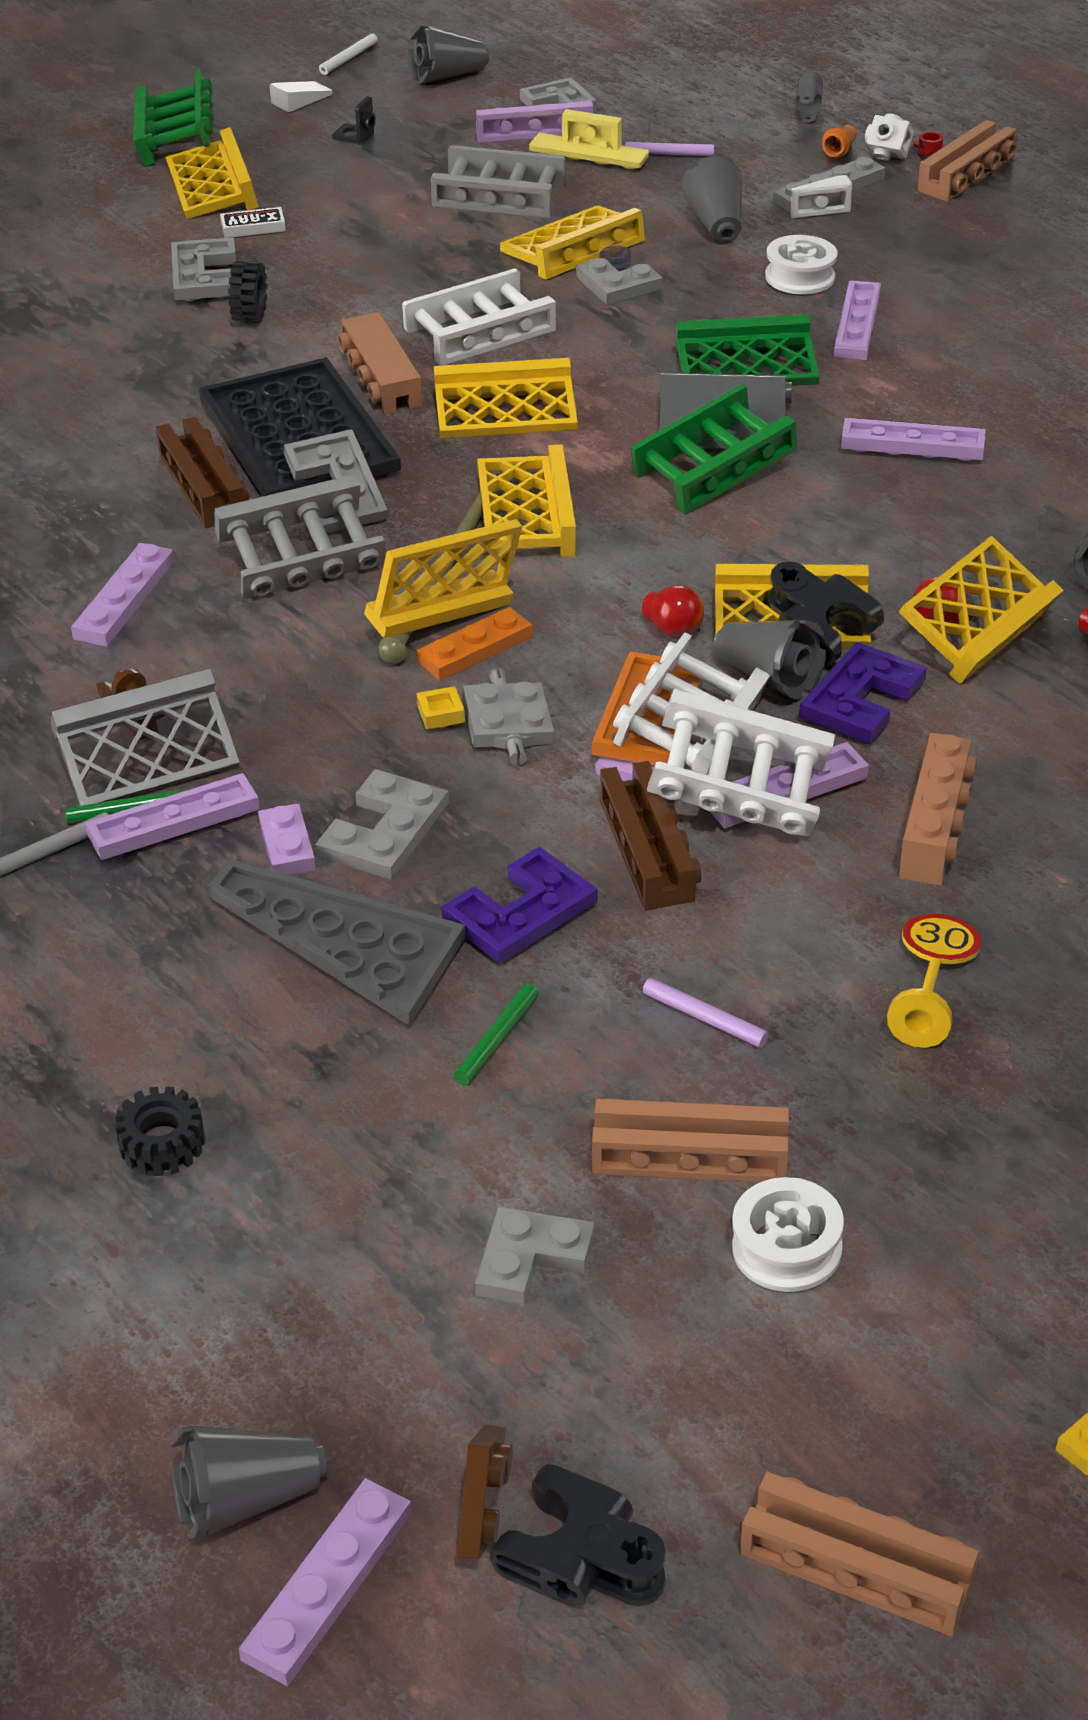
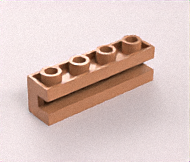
(966, 160)
(380, 362)
(689, 1140)
(859, 1553)

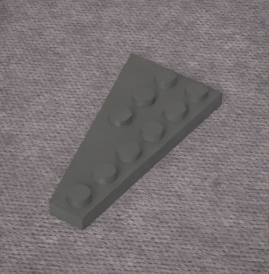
(363, 942)

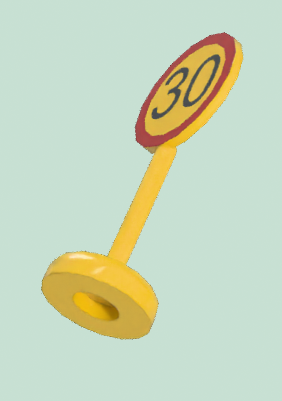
(919, 1014)

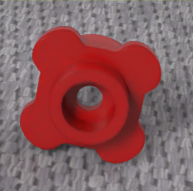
(929, 143)

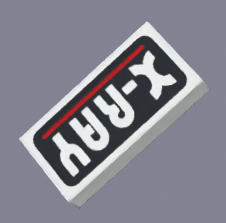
(252, 222)

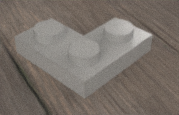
(556, 92)
(617, 285)
(525, 1240)

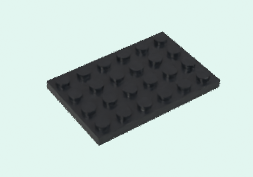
(290, 406)

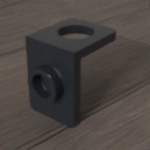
(364, 124)

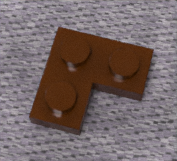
(486, 1466)

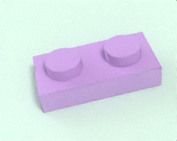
(286, 839)

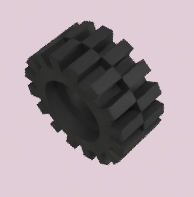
(247, 291)
(162, 1150)

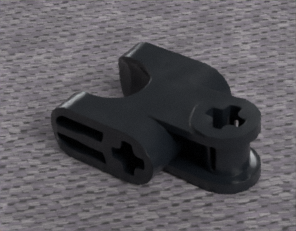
(824, 603)
(589, 1551)

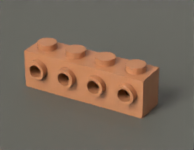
(935, 809)

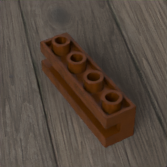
(200, 469)
(649, 838)

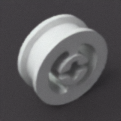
(801, 264)
(783, 1254)

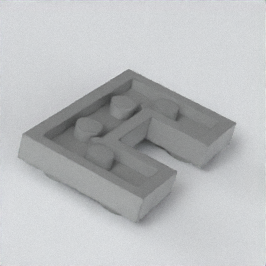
(189, 272)
(340, 457)
(409, 814)

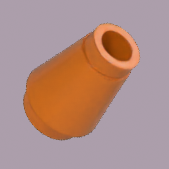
(838, 140)

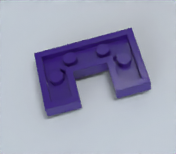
(839, 695)
(550, 900)

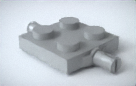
(507, 715)

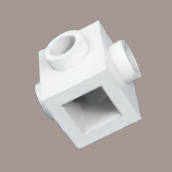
(889, 137)

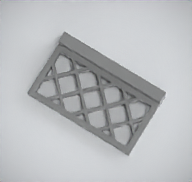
(134, 706)

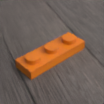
(474, 643)

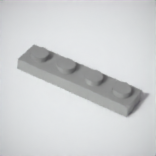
(860, 172)

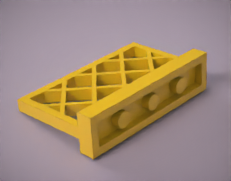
(230, 169)
(575, 239)
(504, 382)
(553, 499)
(752, 585)
(450, 596)
(1007, 623)

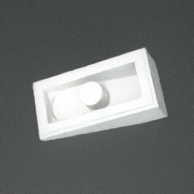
(296, 95)
(822, 198)

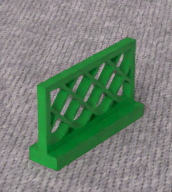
(747, 338)

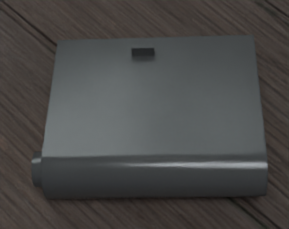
(688, 392)

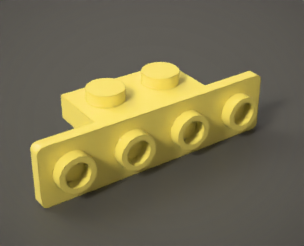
(592, 139)

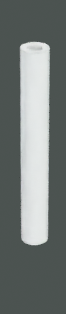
(348, 54)

